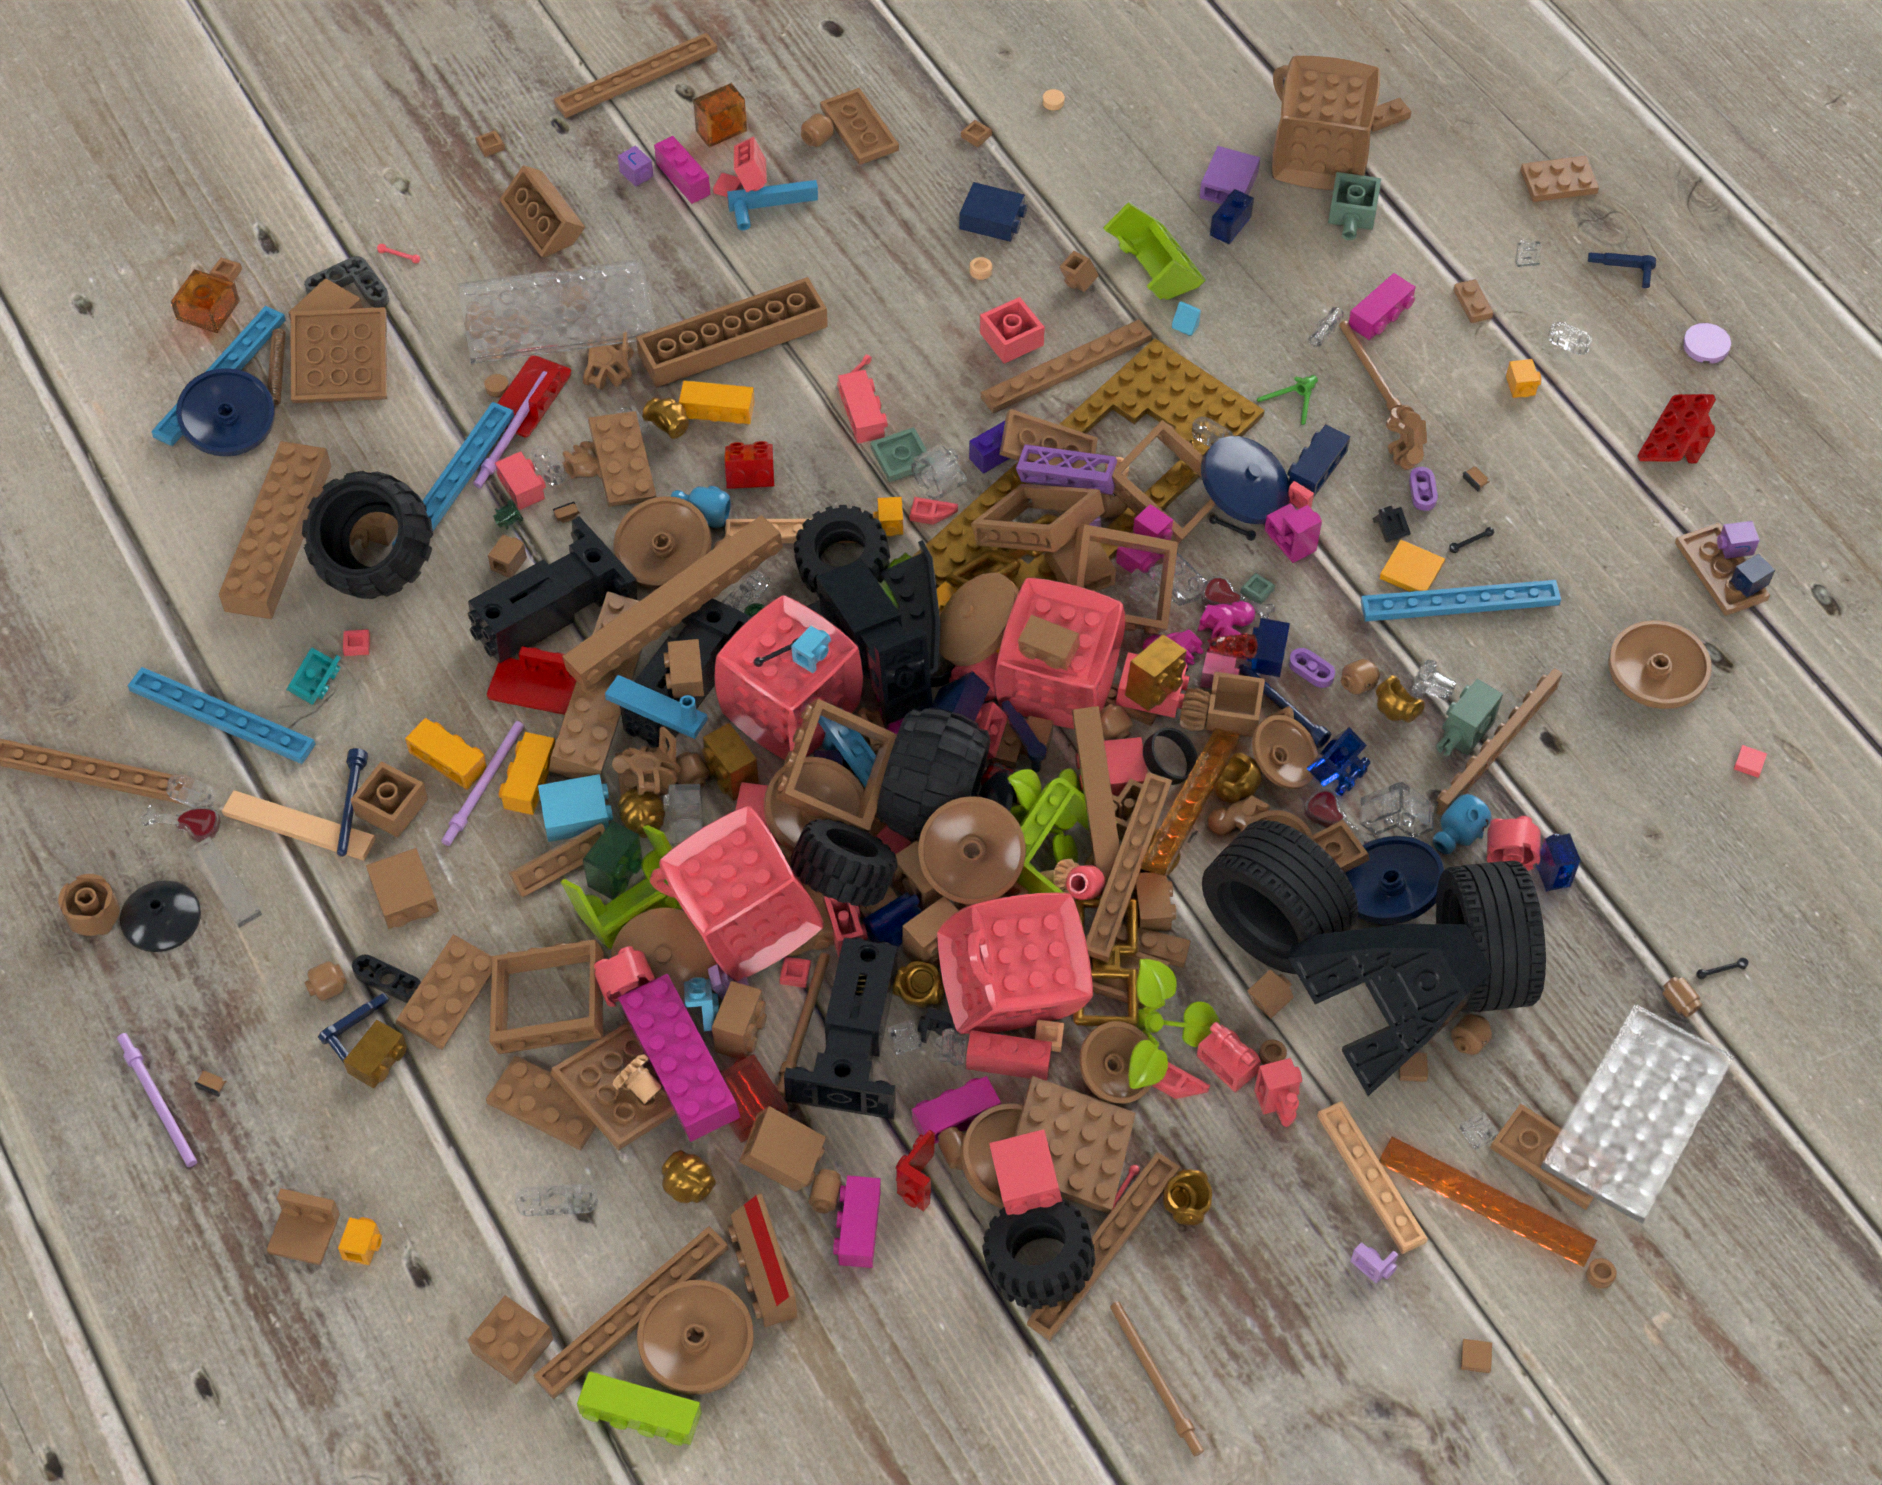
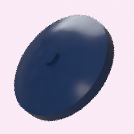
(225, 412)
(1244, 479)
(1396, 880)

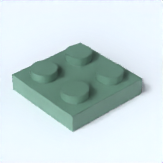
(896, 453)

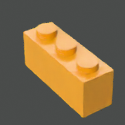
(717, 402)
(446, 753)
(526, 773)

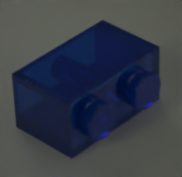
(1231, 216)
(1271, 642)
(1558, 862)

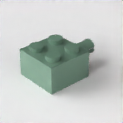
(1354, 203)
(1470, 718)

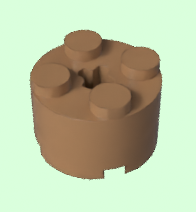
(89, 905)

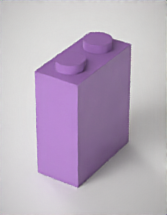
(1228, 172)

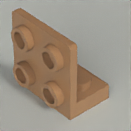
(303, 1226)

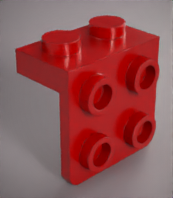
(749, 465)
(911, 1183)

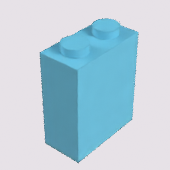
(574, 806)

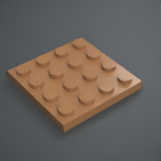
(338, 355)
(589, 1082)
(1084, 1140)

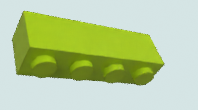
(639, 1409)

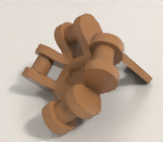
(605, 358)
(1412, 435)
(659, 763)

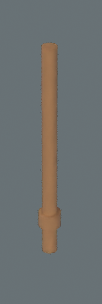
(1392, 402)
(804, 1019)
(1182, 1425)

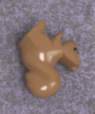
(582, 462)
(1224, 821)

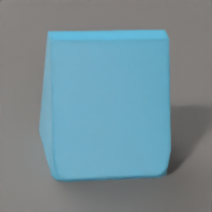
(1186, 318)

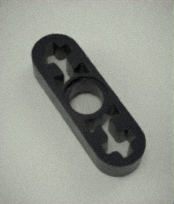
(380, 969)

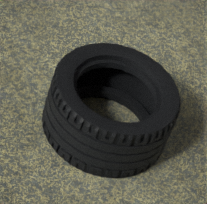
(1277, 891)
(1507, 924)

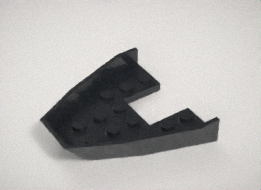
(916, 595)
(1414, 974)

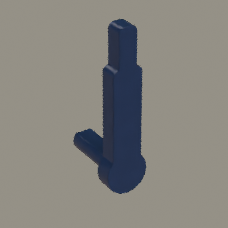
(1646, 263)
(1035, 750)
(330, 1033)

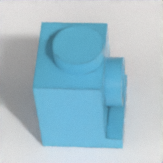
(810, 648)

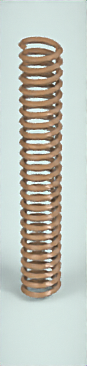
(271, 366)

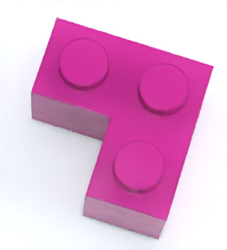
(1148, 523)
(1294, 530)

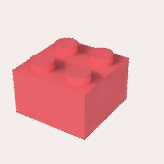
(1012, 330)

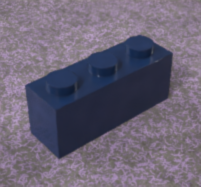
(1319, 459)

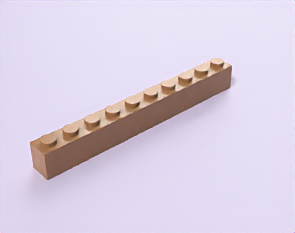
(672, 602)

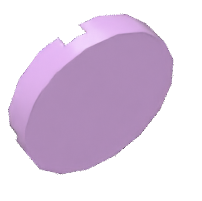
(1707, 343)

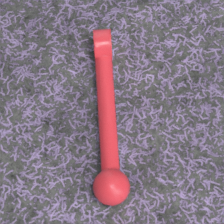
(382, 249)
(866, 360)
(1133, 1171)

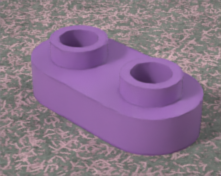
(1423, 491)
(1313, 667)

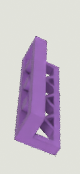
(1065, 476)

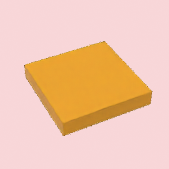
(1412, 567)

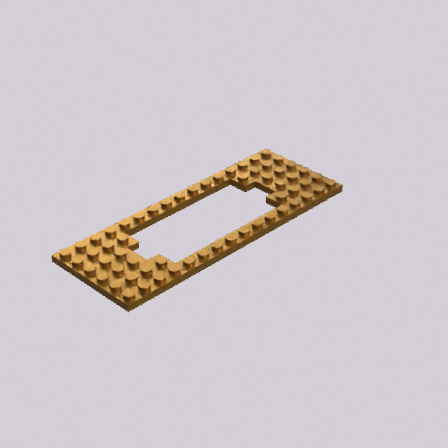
(1152, 384)

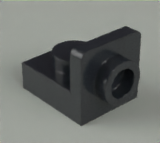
(1392, 523)
(934, 1021)

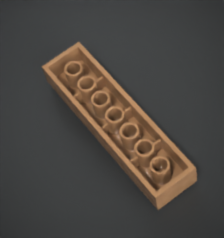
(732, 332)
(274, 530)
(590, 718)

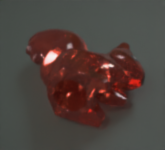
(1236, 646)

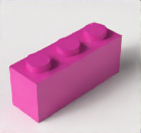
(682, 169)
(1382, 306)
(955, 1107)
(858, 1221)

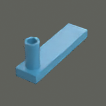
(769, 196)
(673, 714)
(850, 745)

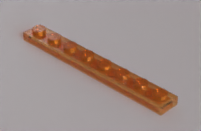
(1190, 802)
(1488, 1201)

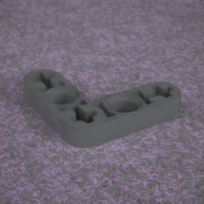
(354, 276)

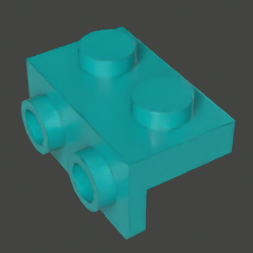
(312, 676)

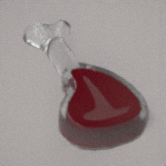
(1221, 592)
(1325, 811)
(197, 821)

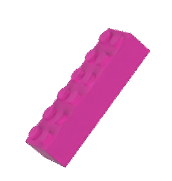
(679, 1057)

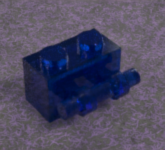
(1336, 757)
(888, 922)

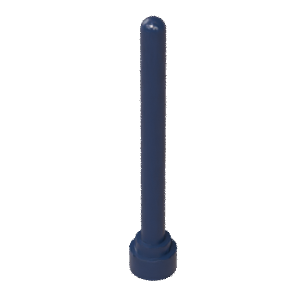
(1318, 733)
(356, 761)

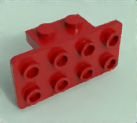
(543, 396)
(1681, 430)
(533, 681)

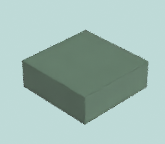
(1257, 588)

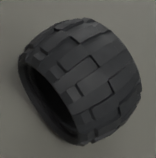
(334, 516)
(931, 763)

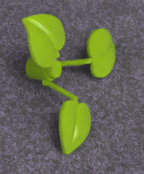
(1028, 789)
(1153, 986)

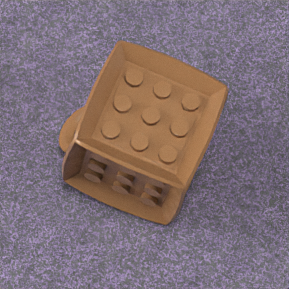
(1323, 119)

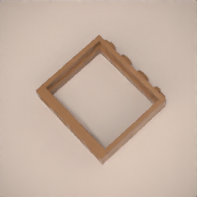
(1137, 500)
(997, 530)
(1134, 541)
(795, 760)
(551, 1033)

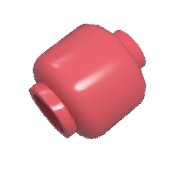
(1085, 882)

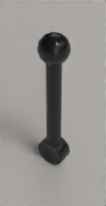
(1250, 535)
(1454, 547)
(758, 661)
(1742, 963)

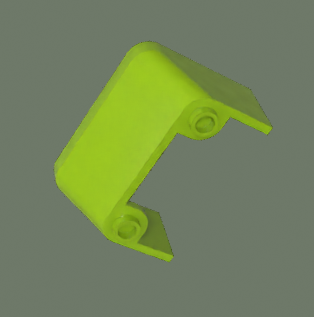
(1156, 250)
(1056, 806)
(609, 919)

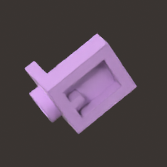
(720, 980)
(1372, 1265)

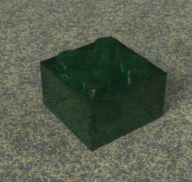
(613, 860)

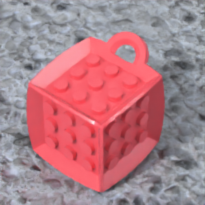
(1050, 692)
(771, 698)
(739, 893)
(1014, 962)

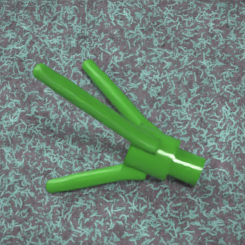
(1303, 388)

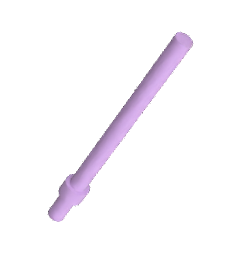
(488, 465)
(459, 820)
(134, 1059)

